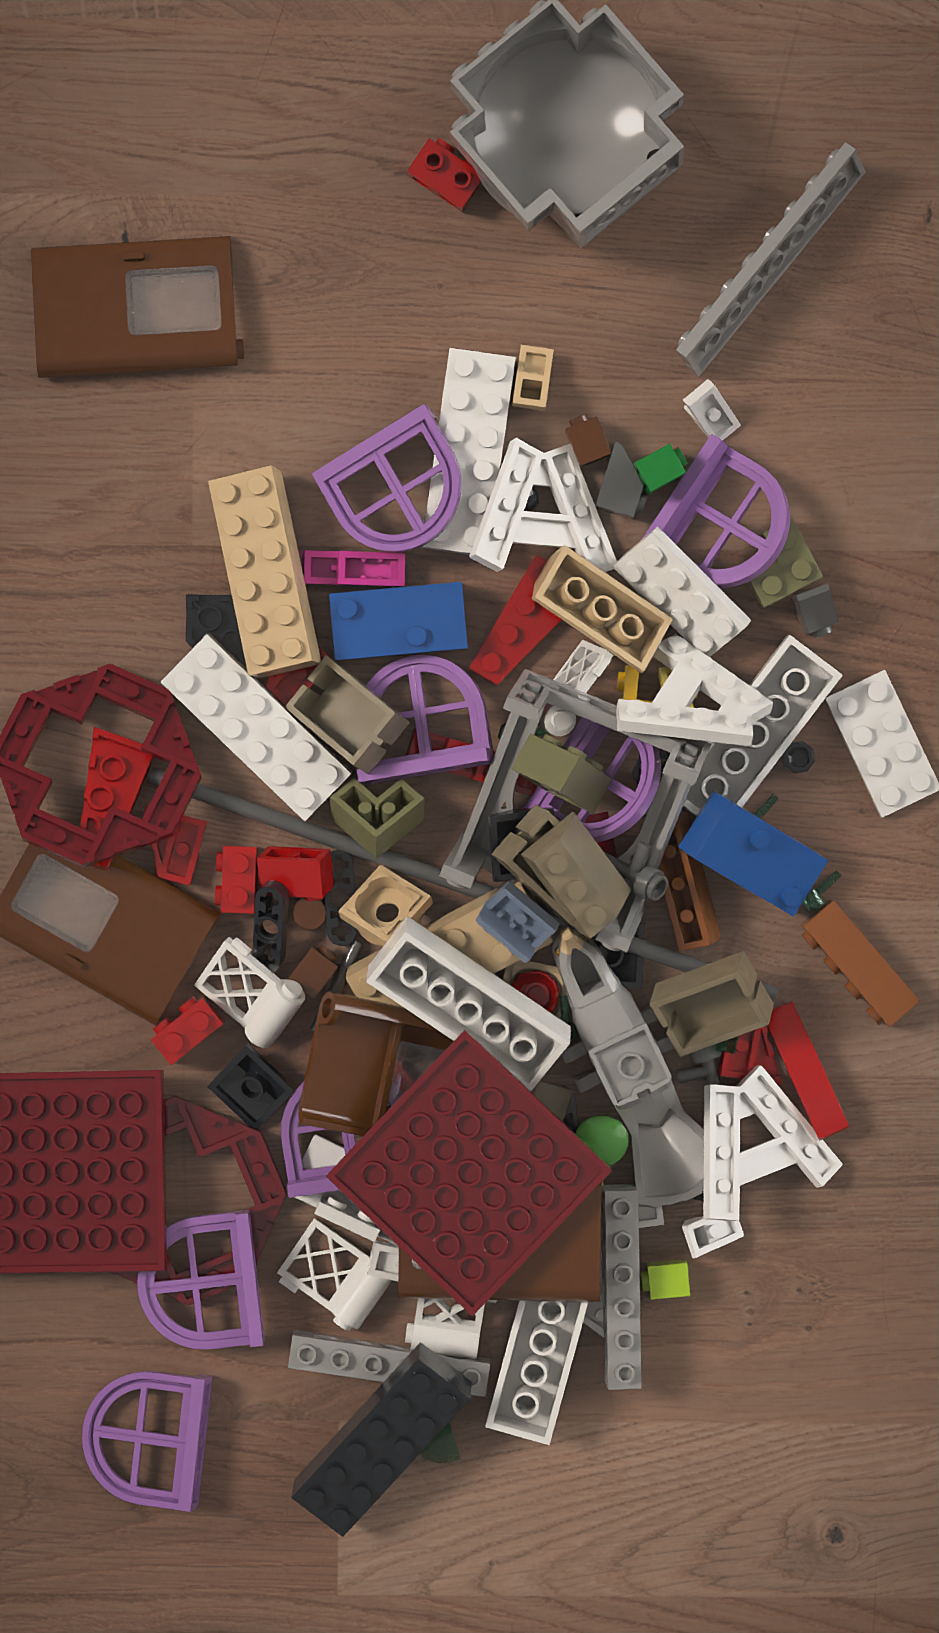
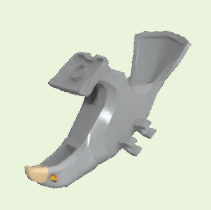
(632, 1071)

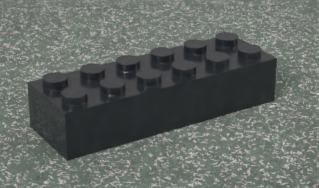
(381, 1439)

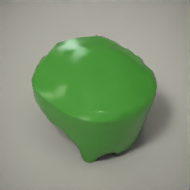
(605, 1137)

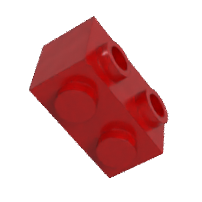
(445, 174)
(301, 870)
(238, 879)
(187, 1030)

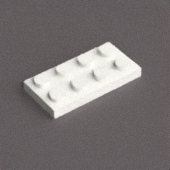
(682, 592)
(882, 743)

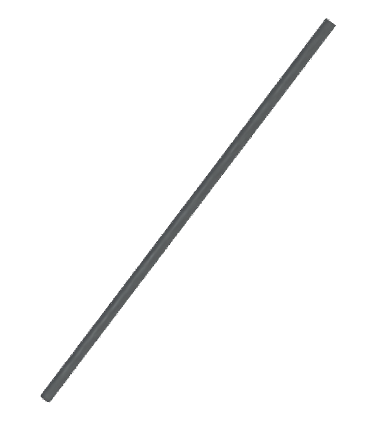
(406, 865)

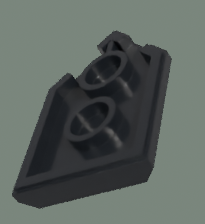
(215, 616)

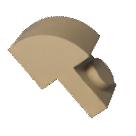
(532, 378)

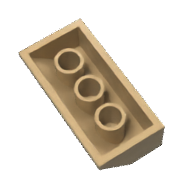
(600, 607)

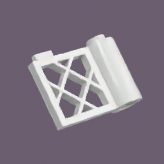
(590, 663)
(274, 1004)
(356, 1293)
(446, 1331)

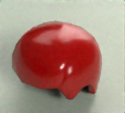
(539, 988)

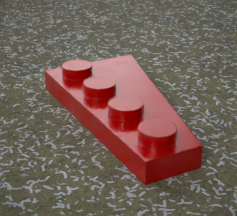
(516, 630)
(113, 779)

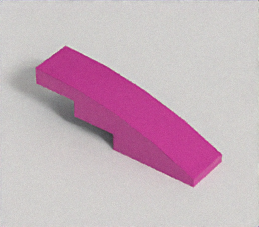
(353, 568)

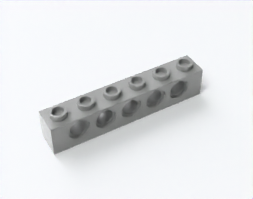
(621, 1286)
(370, 1359)

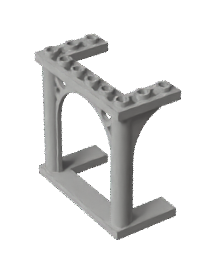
(526, 707)

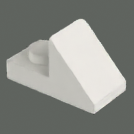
(711, 411)
(709, 1235)

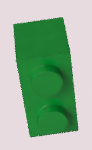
(660, 468)

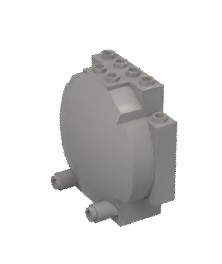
(567, 119)

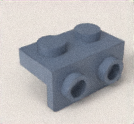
(516, 921)

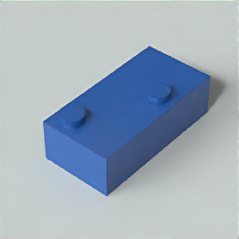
(398, 621)
(753, 853)

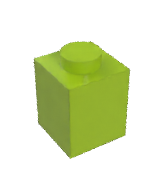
(666, 1279)

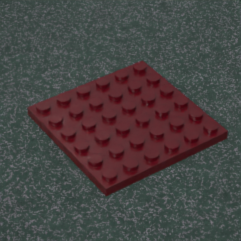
(82, 1172)
(469, 1172)

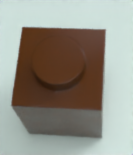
(587, 440)
(315, 970)

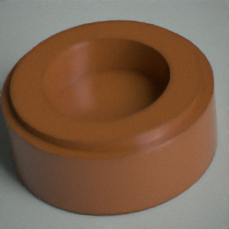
(309, 913)

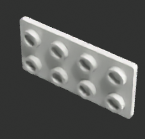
(334, 1204)

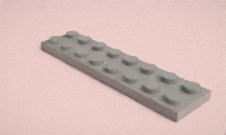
(771, 260)

